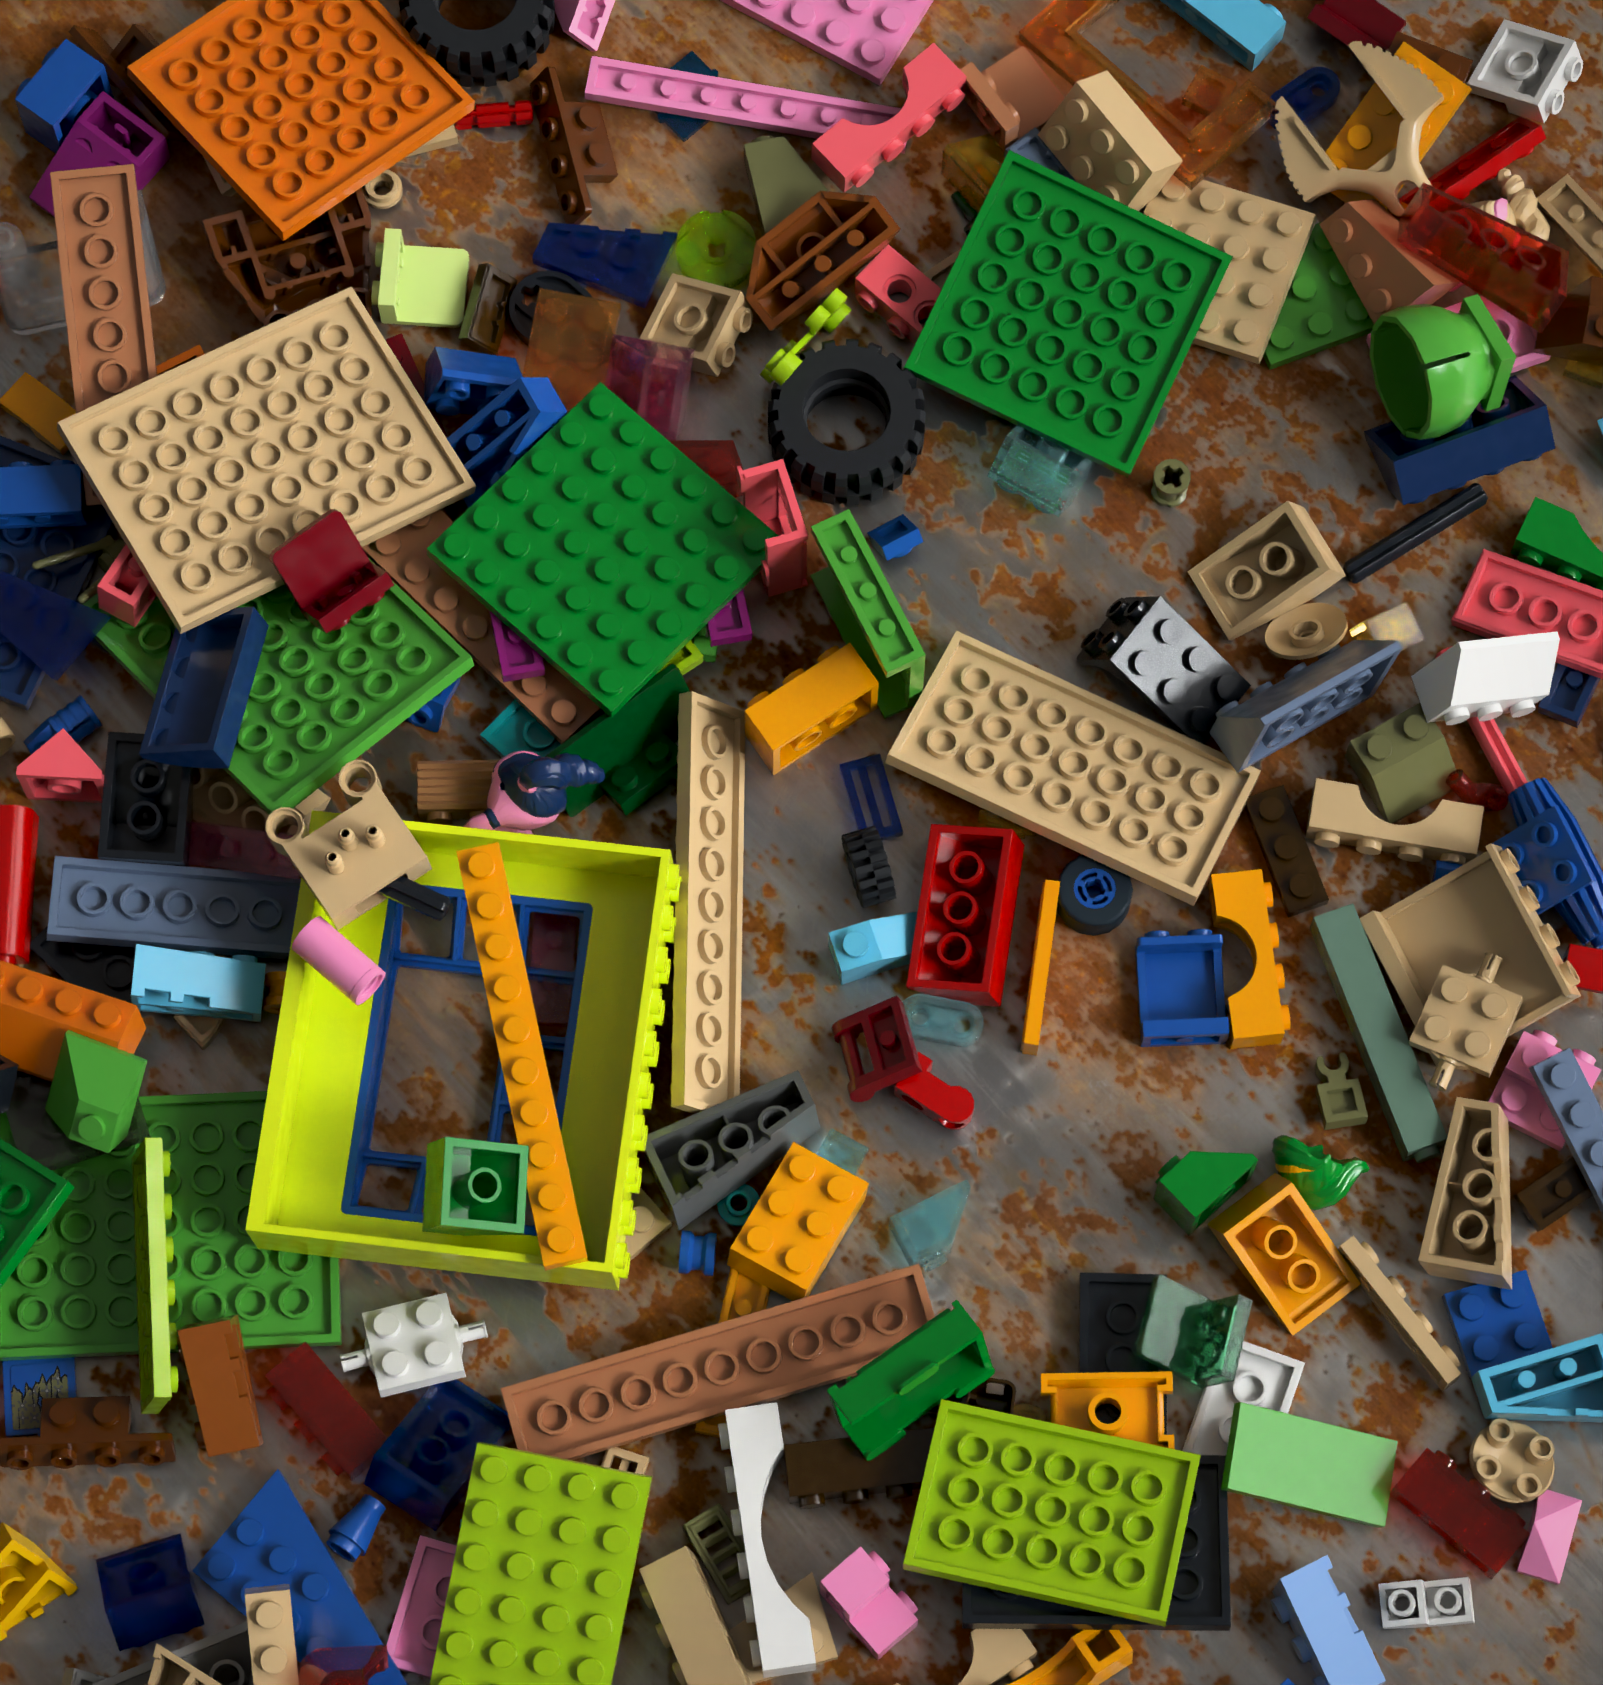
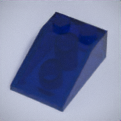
(433, 1449)

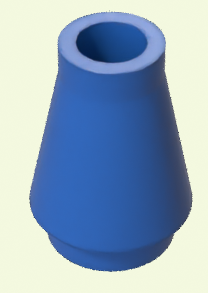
(354, 1531)

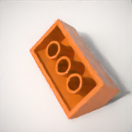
(42, 1008)

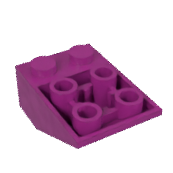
(105, 137)

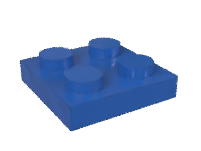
(1496, 1323)

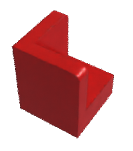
(1588, 965)

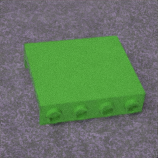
(868, 613)

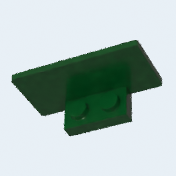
(631, 747)

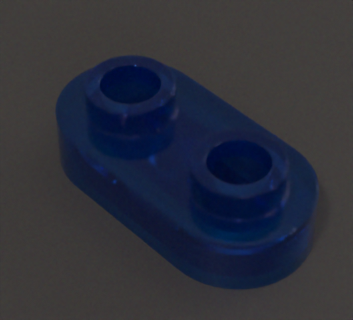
(1301, 98)

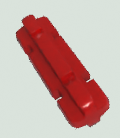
(497, 115)

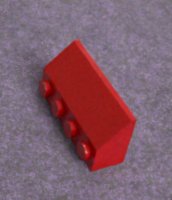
(966, 913)

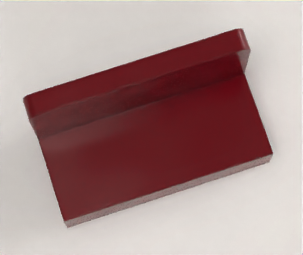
(1358, 21)

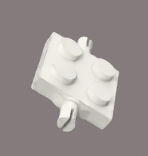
(413, 1345)

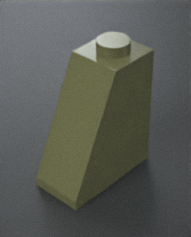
(777, 179)

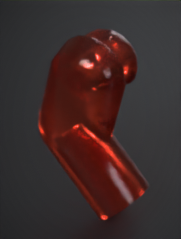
(1489, 795)

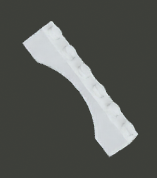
(782, 1629)

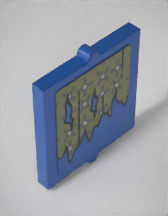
(30, 1382)

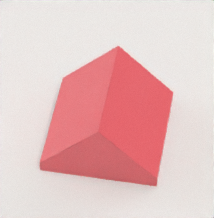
(61, 772)

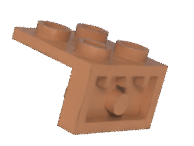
(1011, 96)

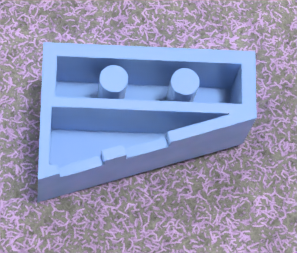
(1325, 1627)

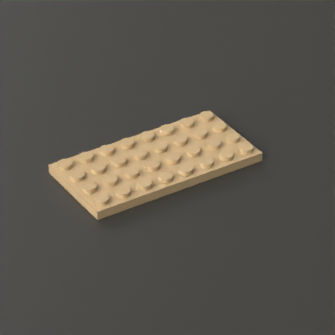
(1073, 767)

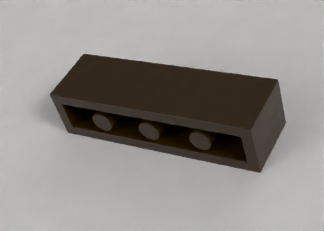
(839, 1470)

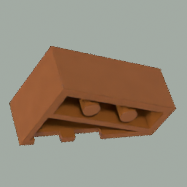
(220, 1385)

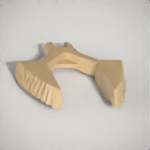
(1316, 173)

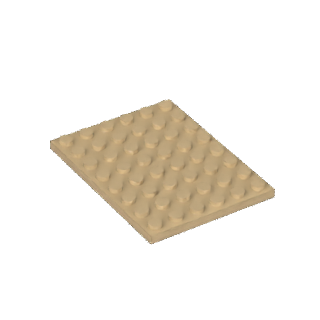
(258, 444)

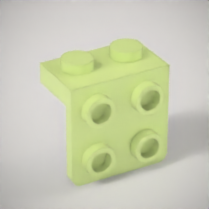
(420, 283)

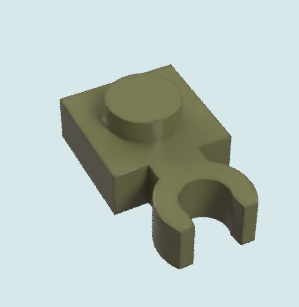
(1339, 1099)

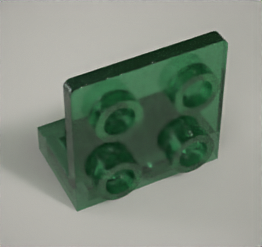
(1192, 1333)

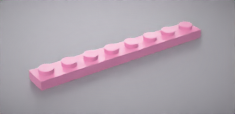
(725, 99)

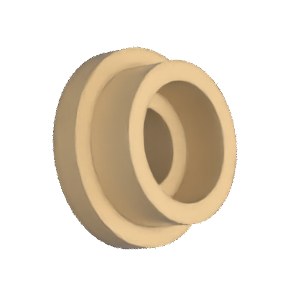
(388, 200)

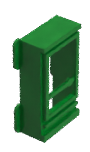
(911, 1379)

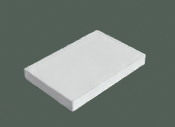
(1260, 1380)

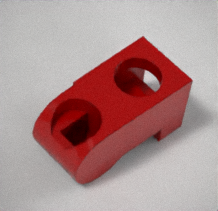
(936, 1099)

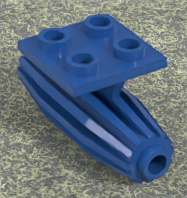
(1556, 859)

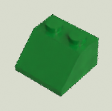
(1201, 1184)
(475, 1187)

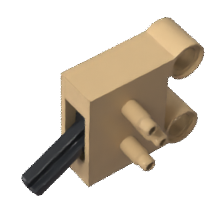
(358, 854)

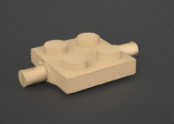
(1465, 1021)

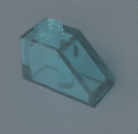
(930, 1227)

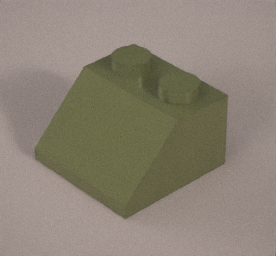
(1402, 764)

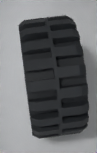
(483, 52)
(853, 372)

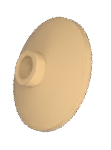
(1306, 631)

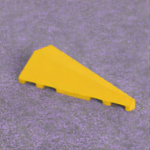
(26, 1579)

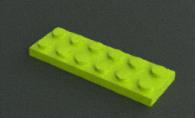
(153, 1288)

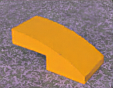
(38, 409)

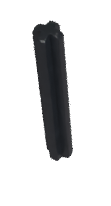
(1415, 533)

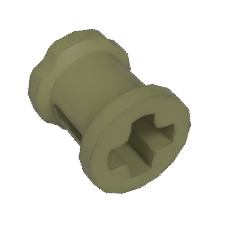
(1174, 472)

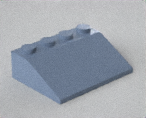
(1302, 700)

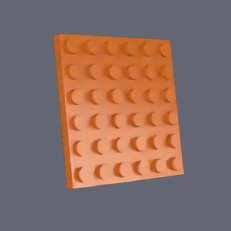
(300, 99)

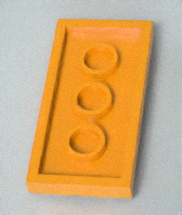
(1376, 122)

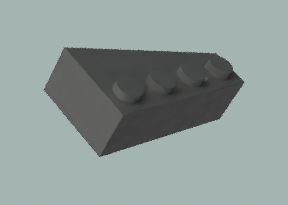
(728, 1145)

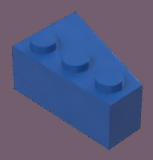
(506, 430)

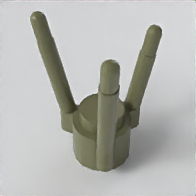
(110, 551)

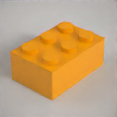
(810, 707)
(797, 1223)

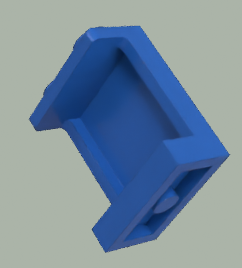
(1181, 989)

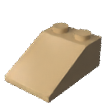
(1266, 571)

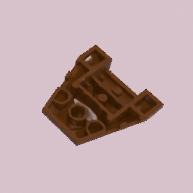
(304, 269)

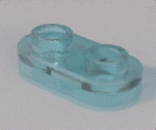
(942, 1016)

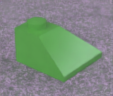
(94, 1091)

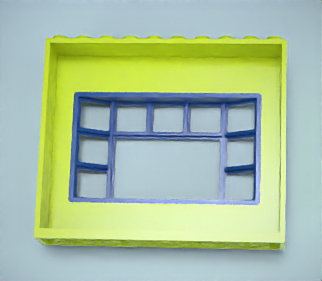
(334, 1053)

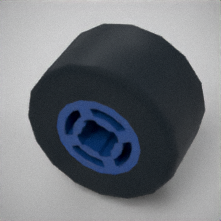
(1090, 910)

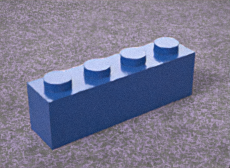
(42, 495)

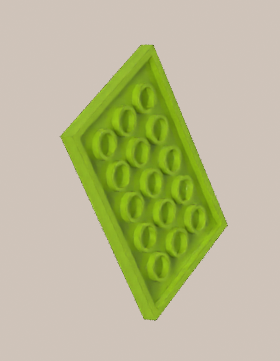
(1052, 1512)
(540, 1571)

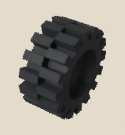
(868, 866)

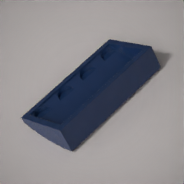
(205, 691)

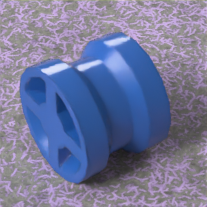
(697, 1253)

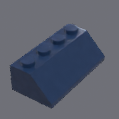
(1477, 448)

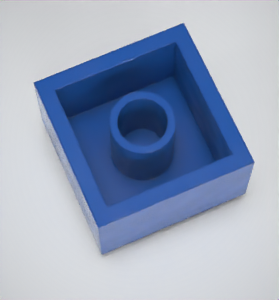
(60, 93)

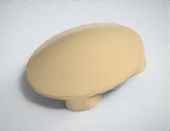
(1512, 1461)

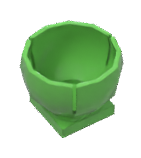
(1439, 365)

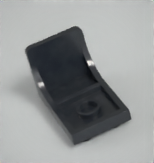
(1164, 663)

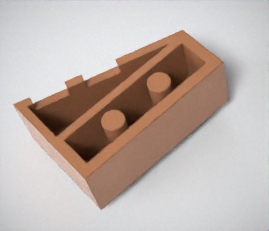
(1378, 265)

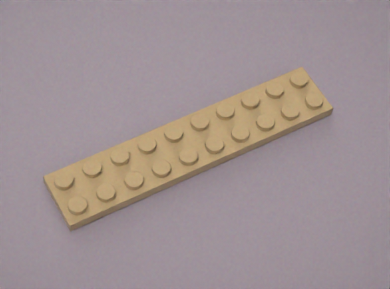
(709, 904)

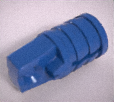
(75, 718)

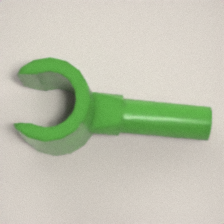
(703, 645)

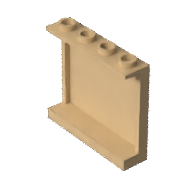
(1460, 920)

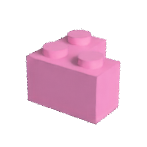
(866, 1603)

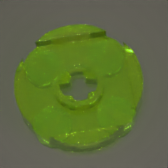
(716, 228)

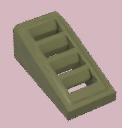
(703, 1521)

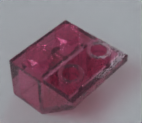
(652, 381)

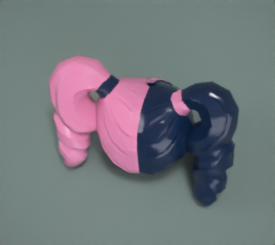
(532, 790)

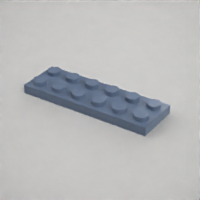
(171, 907)

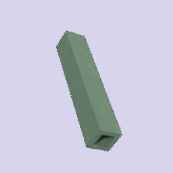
(1379, 1034)

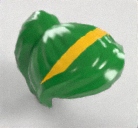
(1316, 1176)

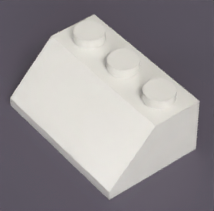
(1488, 678)

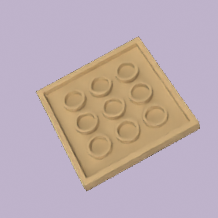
(1266, 252)

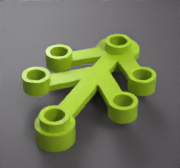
(828, 316)

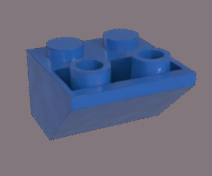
(466, 380)

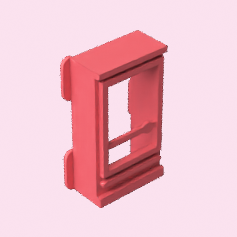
(769, 497)

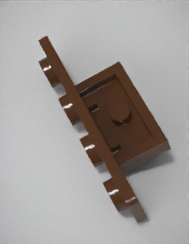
(131, 47)
(574, 145)
(86, 1434)

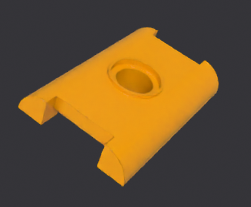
(1134, 1394)

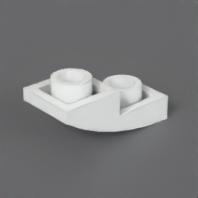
(1426, 1603)

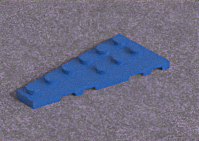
(277, 1546)

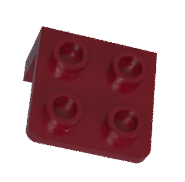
(329, 572)

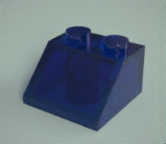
(149, 1592)

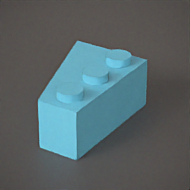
(197, 983)
(1547, 1385)

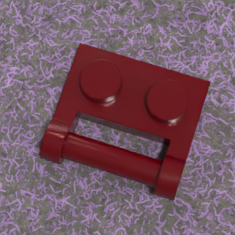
(888, 1043)

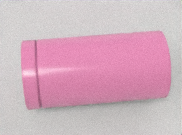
(338, 960)

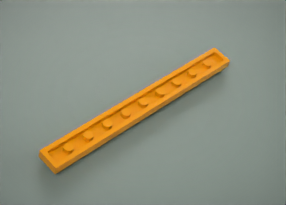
(522, 1055)

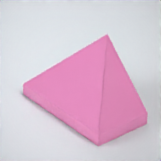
(584, 20)
(1549, 1536)

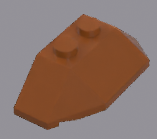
(815, 253)

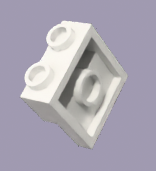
(1527, 70)

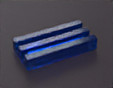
(860, 765)

